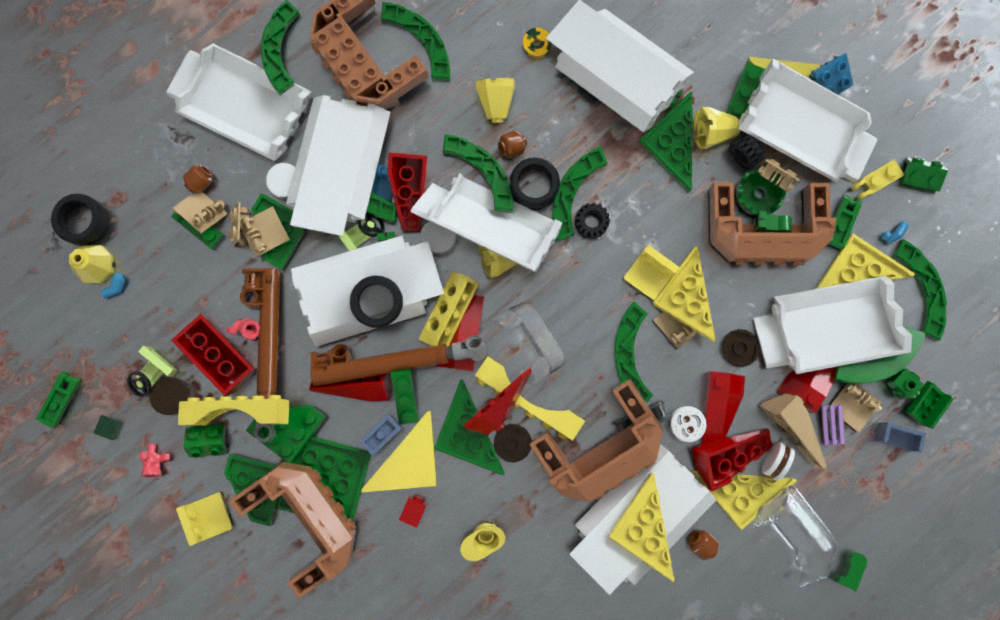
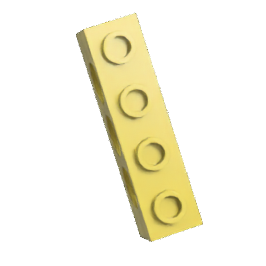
(449, 310)

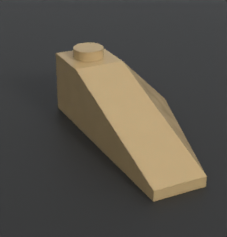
(795, 419)

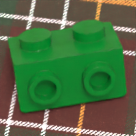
(924, 174)
(929, 405)
(205, 440)

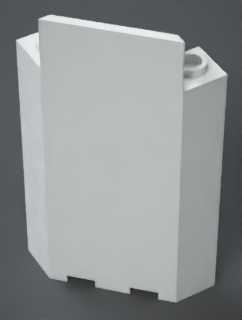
(617, 64)
(237, 100)
(809, 123)
(336, 164)
(471, 214)
(328, 283)
(833, 326)
(681, 505)

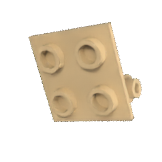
(788, 177)
(200, 211)
(235, 217)
(263, 231)
(674, 330)
(857, 405)

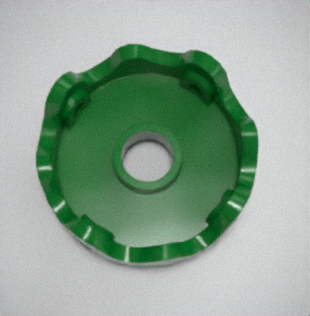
(750, 203)

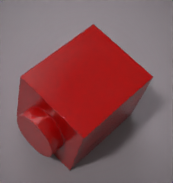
(413, 511)

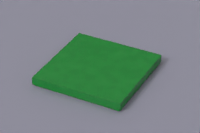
(341, 469)

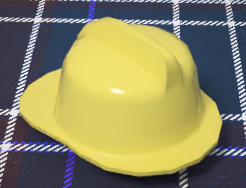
(482, 542)

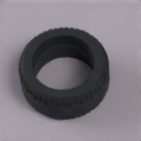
(534, 164)
(66, 206)
(355, 301)

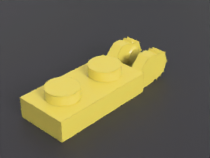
(879, 179)

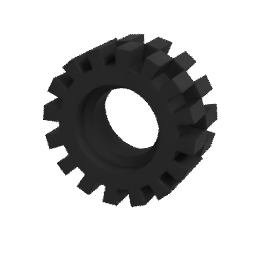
(746, 151)
(592, 209)

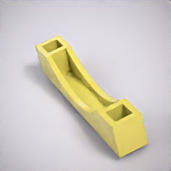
(262, 410)
(564, 422)

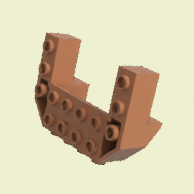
(351, 61)
(741, 245)
(610, 461)
(317, 513)

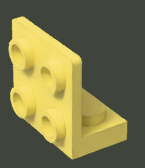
(650, 272)
(204, 518)

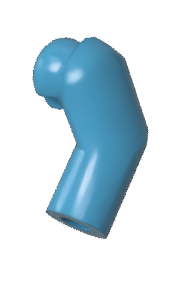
(897, 234)
(115, 287)

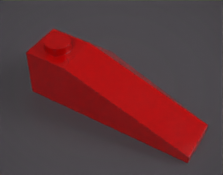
(407, 183)
(468, 327)
(809, 386)
(367, 389)
(721, 402)
(498, 409)
(724, 458)

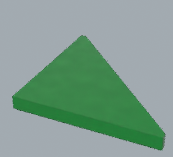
(672, 141)
(463, 442)

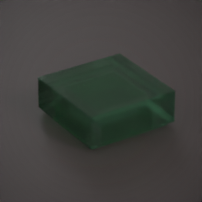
(107, 427)

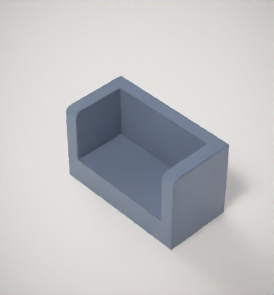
(381, 434)
(900, 437)

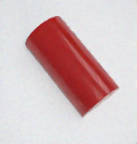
(213, 355)

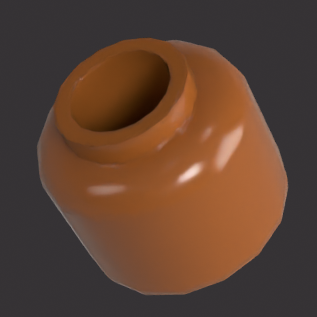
(512, 144)
(197, 178)
(703, 544)

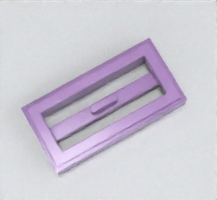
(841, 440)

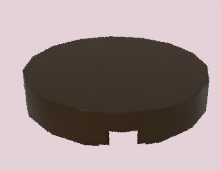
(740, 348)
(167, 394)
(512, 443)

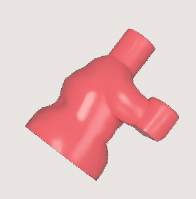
(247, 328)
(151, 462)

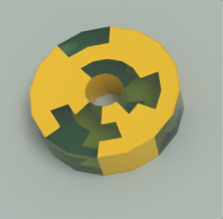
(533, 50)

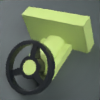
(361, 232)
(151, 372)

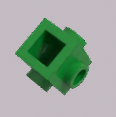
(905, 384)

